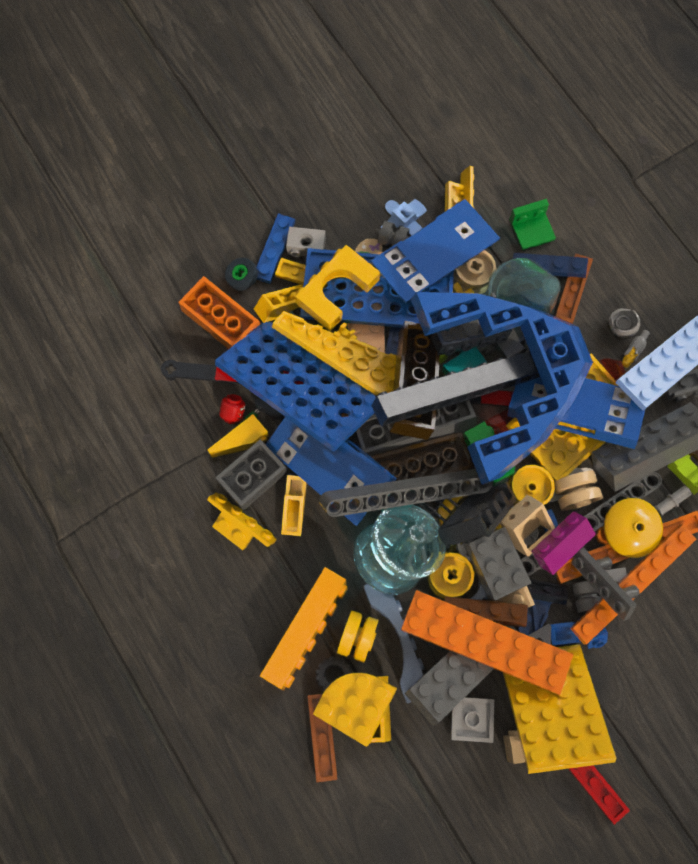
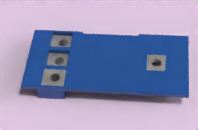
(435, 251)
(596, 407)
(323, 467)

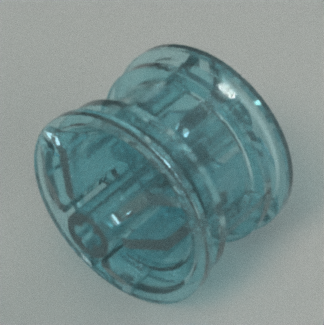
(399, 549)

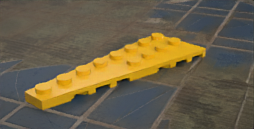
(350, 357)

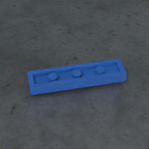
(274, 248)

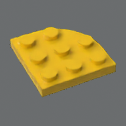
(355, 705)

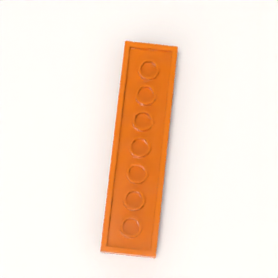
(487, 642)

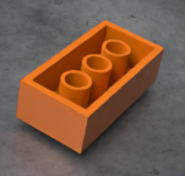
(217, 313)

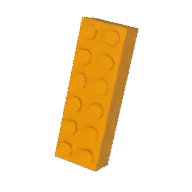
(304, 628)

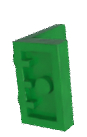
(532, 224)

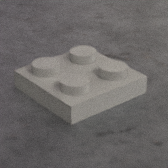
(473, 720)

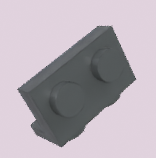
(684, 387)

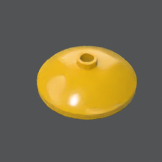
(622, 531)

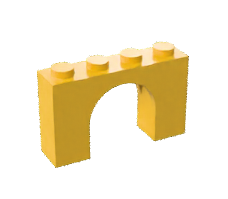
(344, 264)

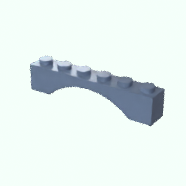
(391, 611)

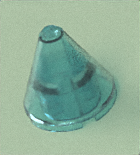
(526, 284)

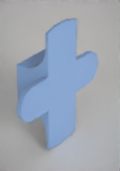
(405, 214)

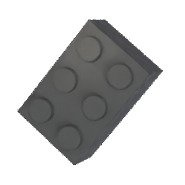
(251, 474)
(497, 564)

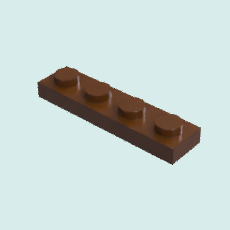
(498, 612)

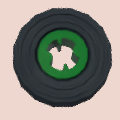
(234, 270)

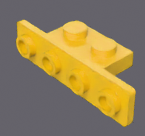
(457, 192)
(236, 525)

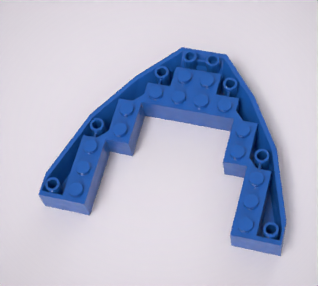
(557, 353)

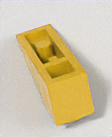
(274, 303)
(240, 438)

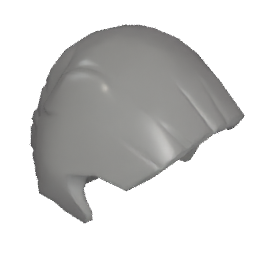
(624, 323)

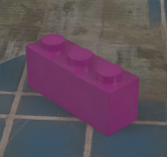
(563, 542)

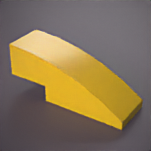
(294, 506)

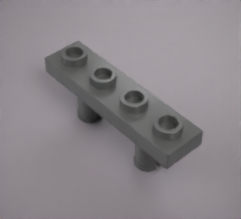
(594, 572)

